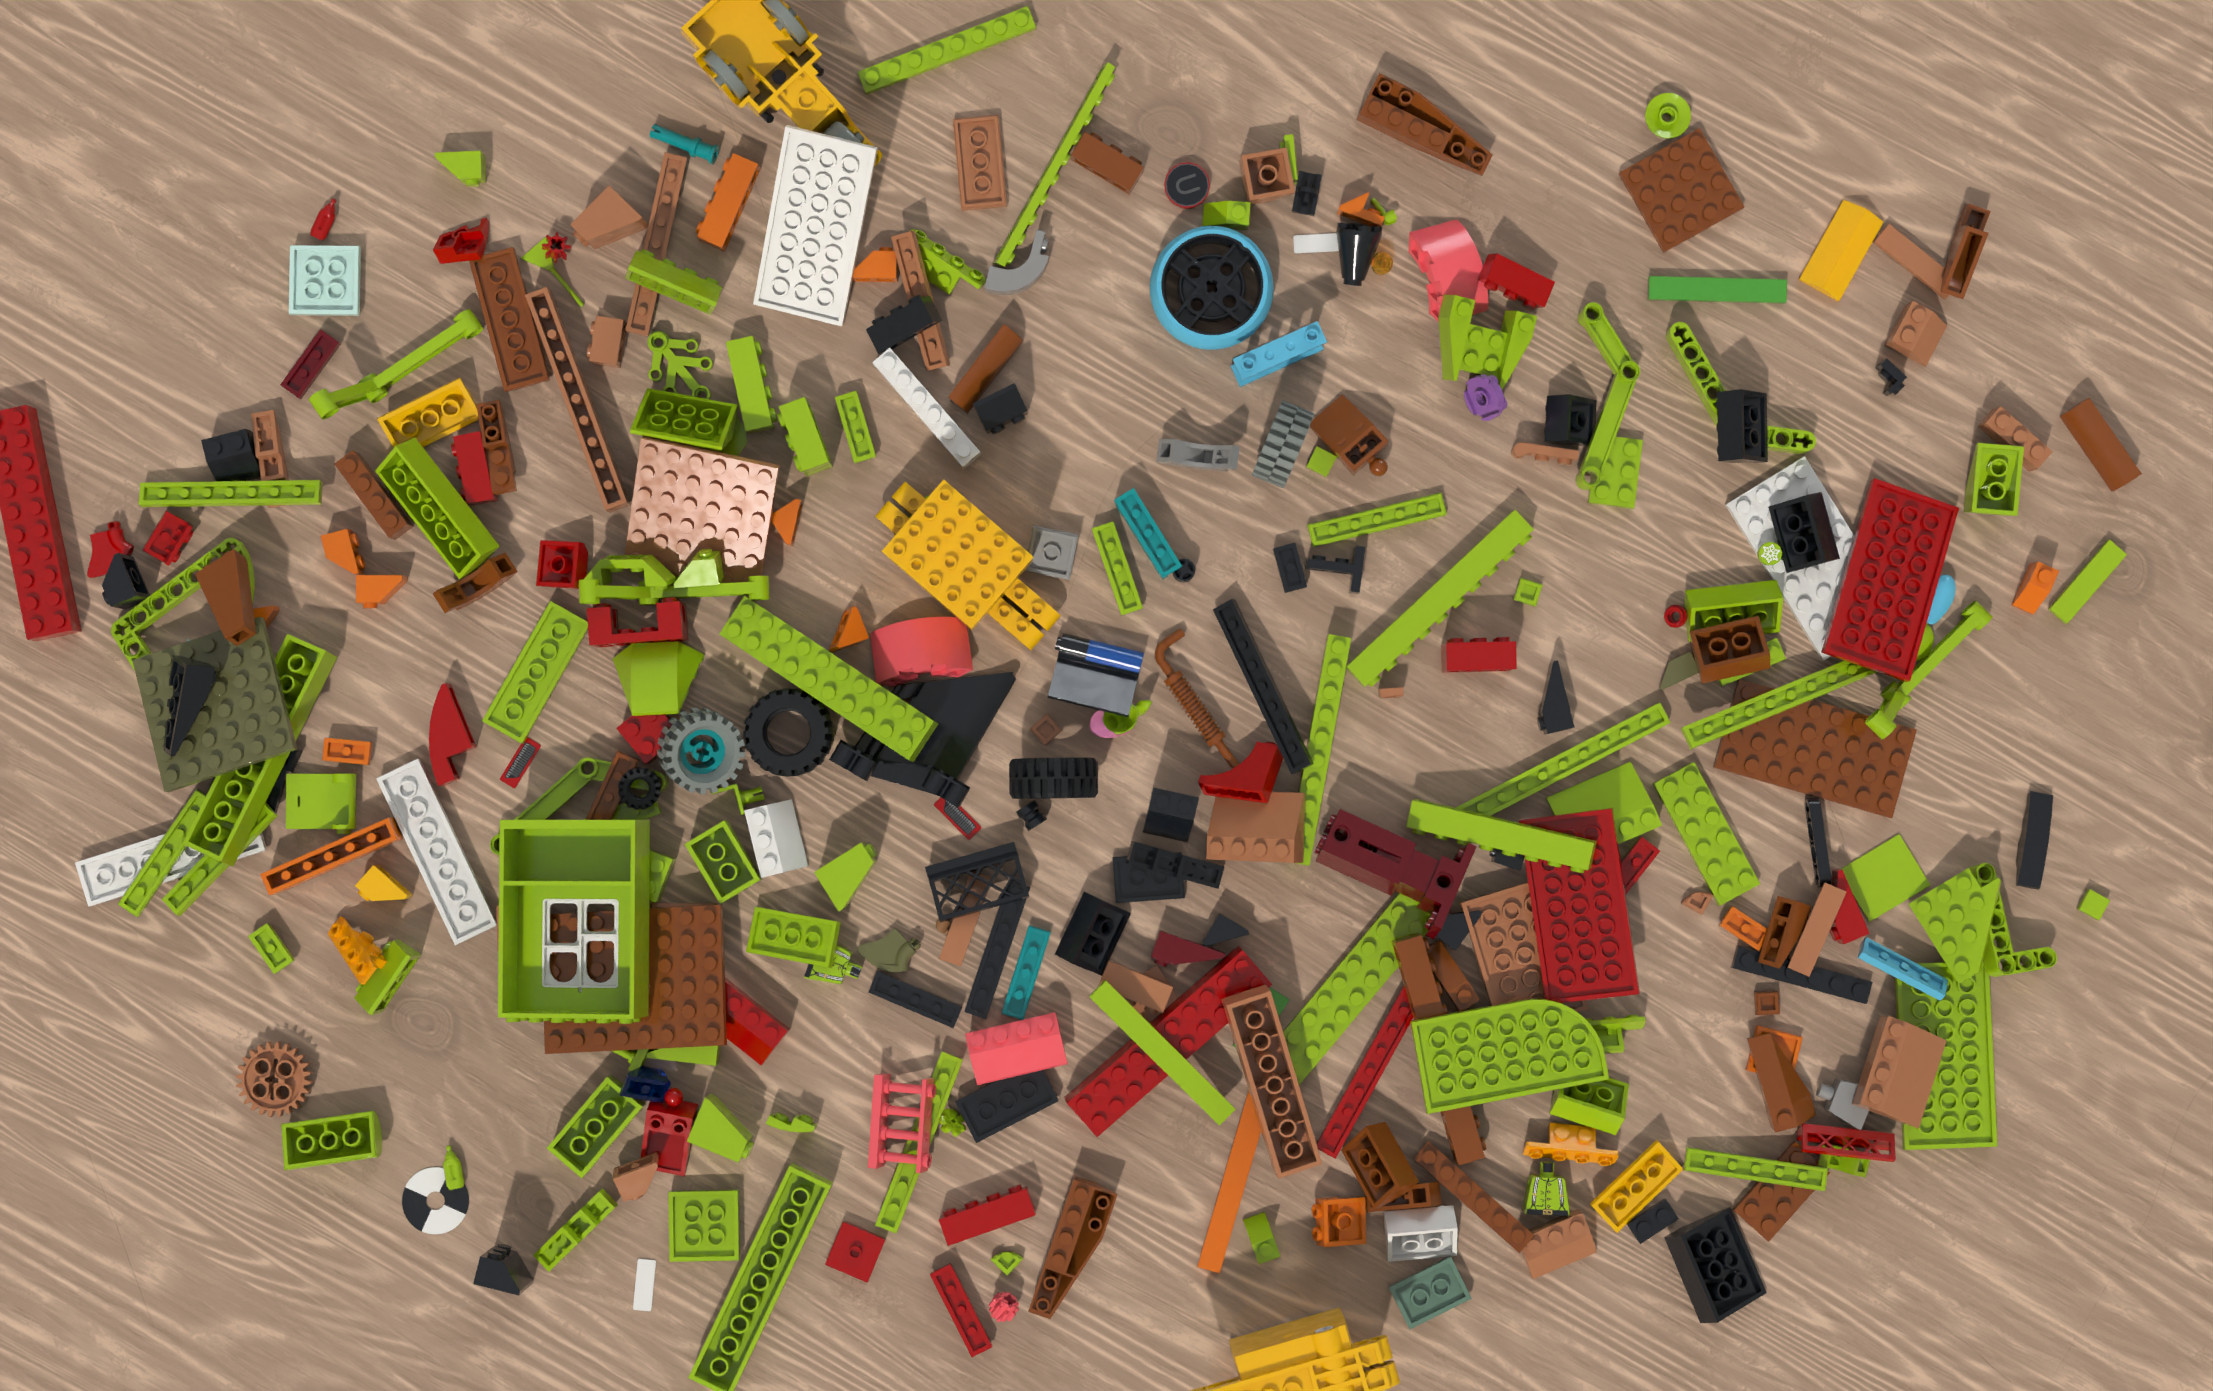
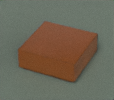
(1766, 1002)

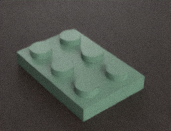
(1429, 1292)

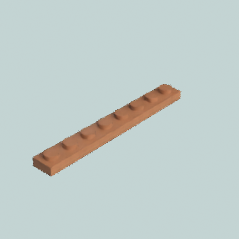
(657, 238)

